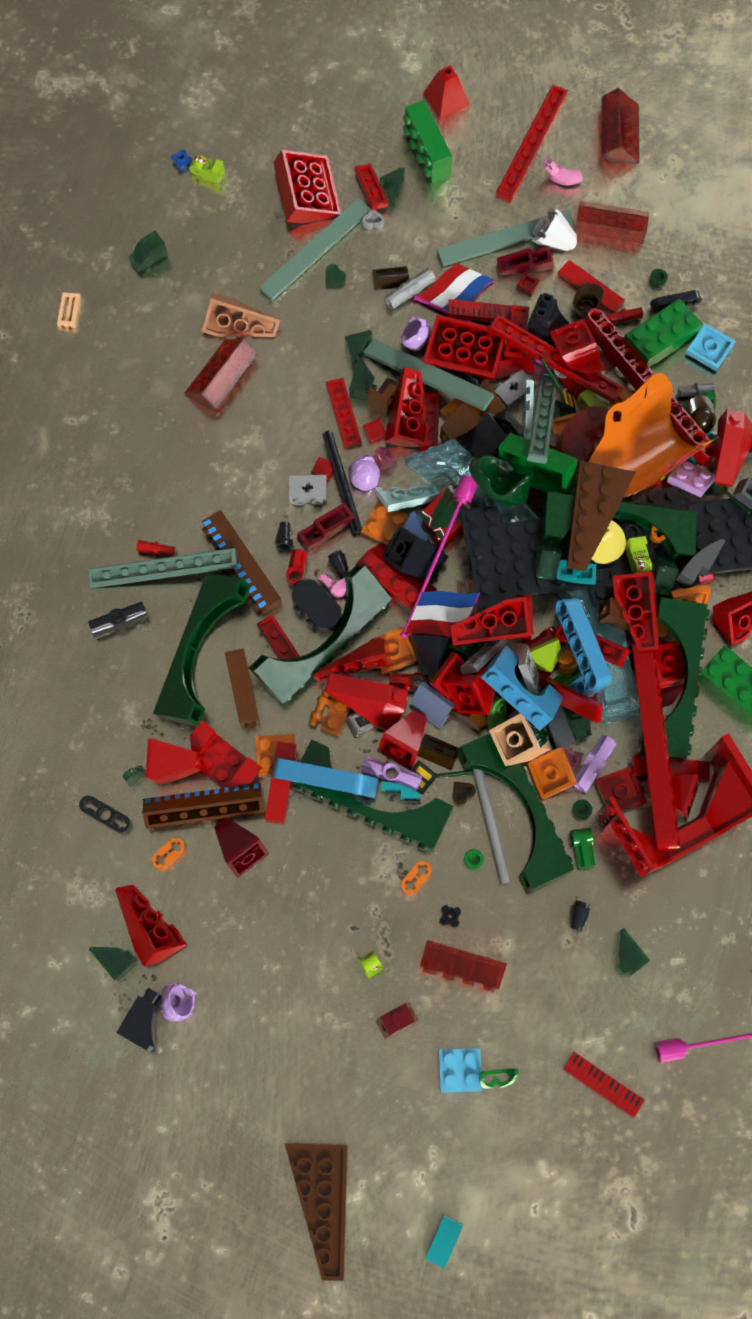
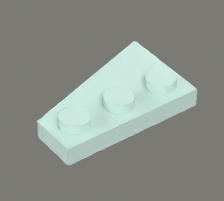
(529, 409)
(404, 498)

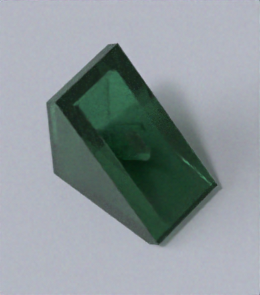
(357, 344)
(547, 559)
(665, 573)

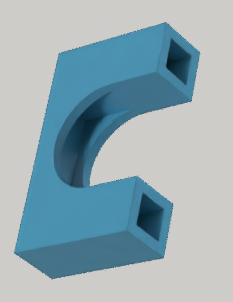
(501, 677)

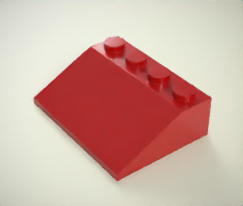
(306, 186)
(464, 347)

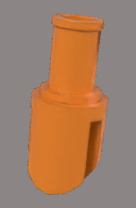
(567, 662)

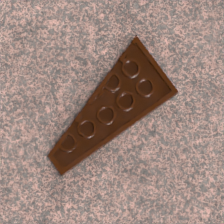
(595, 502)
(321, 1187)

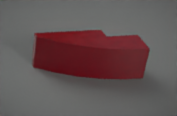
(526, 261)
(325, 527)

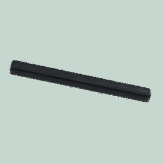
(341, 479)

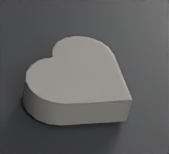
(373, 220)

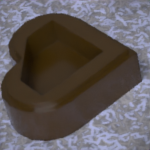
(462, 792)

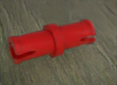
(625, 315)
(155, 548)

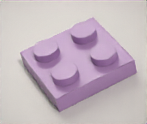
(691, 478)

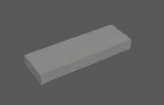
(482, 656)

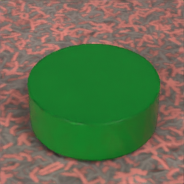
(473, 859)

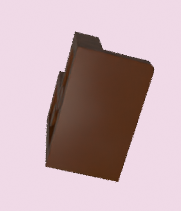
(383, 398)

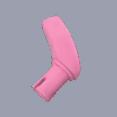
(561, 175)
(336, 588)

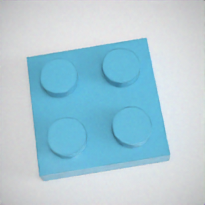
(710, 347)
(459, 1070)

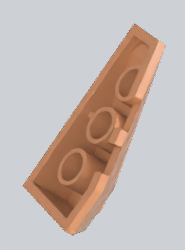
(234, 318)

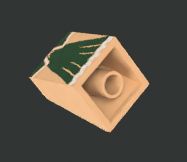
(520, 740)

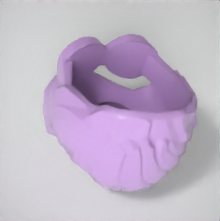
(416, 333)
(364, 473)
(174, 1003)

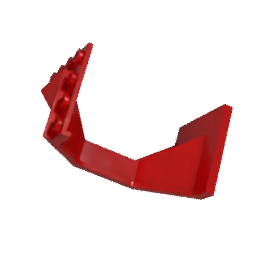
(723, 808)

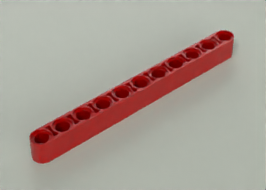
(637, 373)
(656, 749)

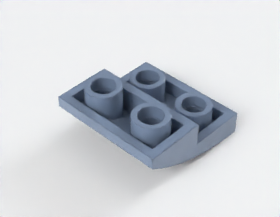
(432, 704)

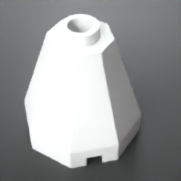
(554, 231)

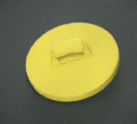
(611, 545)

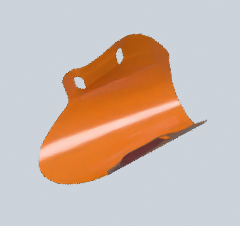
(644, 436)

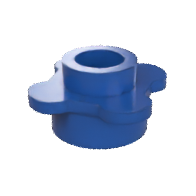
(181, 163)

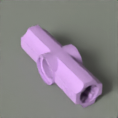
(594, 763)
(379, 770)

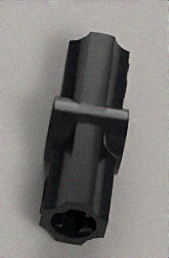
(106, 623)

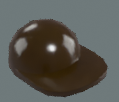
(586, 298)
(702, 412)

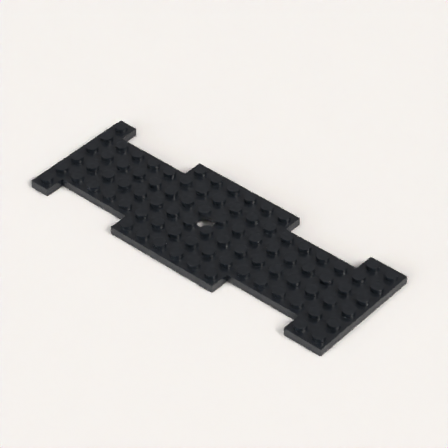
(505, 554)

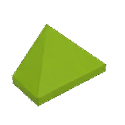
(546, 655)

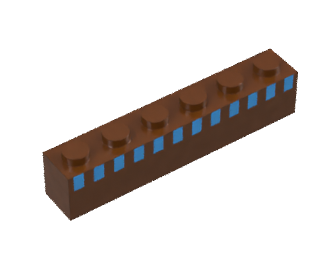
(225, 537)
(203, 805)

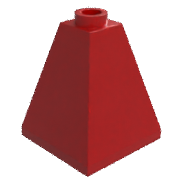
(446, 93)
(470, 692)
(403, 739)
(170, 762)
(684, 791)

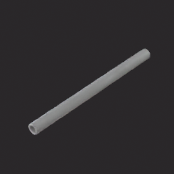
(491, 826)

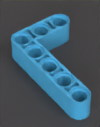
(584, 647)
(325, 777)

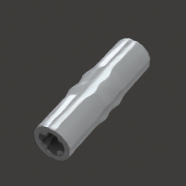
(409, 288)

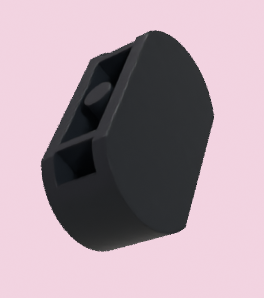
(316, 606)

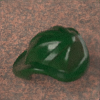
(500, 480)

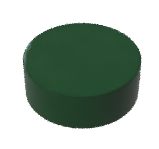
(658, 278)
(582, 809)

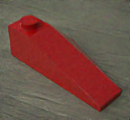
(407, 418)
(731, 446)
(638, 605)
(734, 618)
(498, 622)
(366, 657)
(374, 701)
(149, 932)

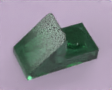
(393, 183)

